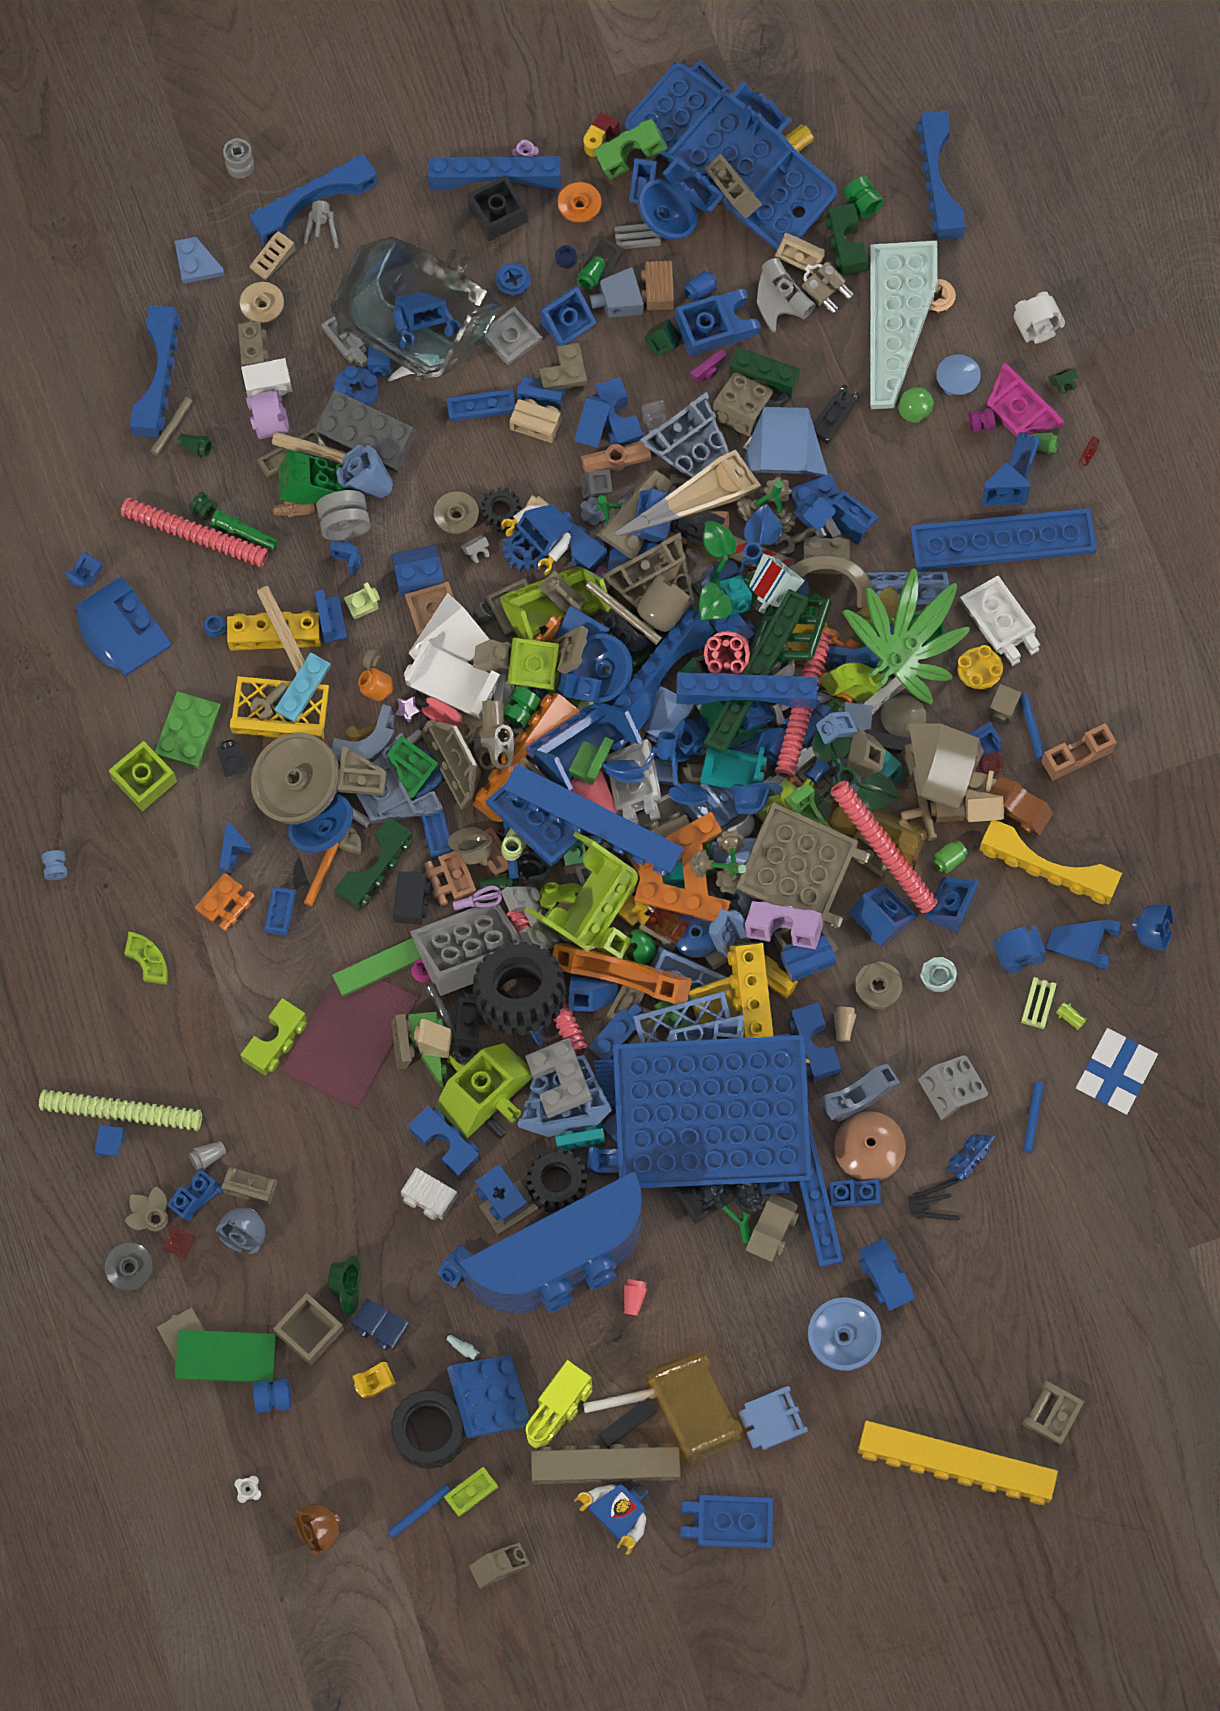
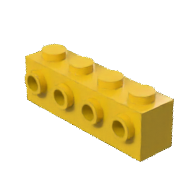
(259, 633)
(751, 988)

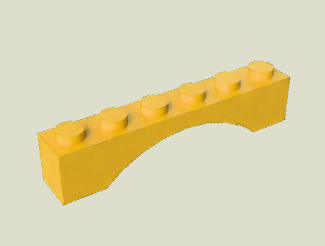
(1094, 881)

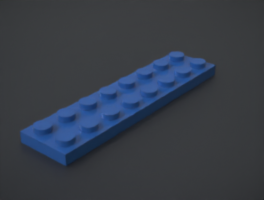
(1003, 539)

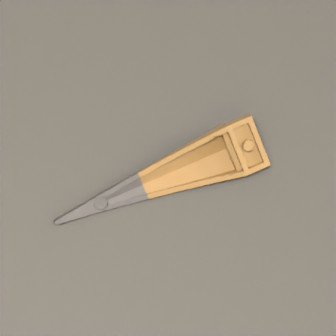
(716, 485)

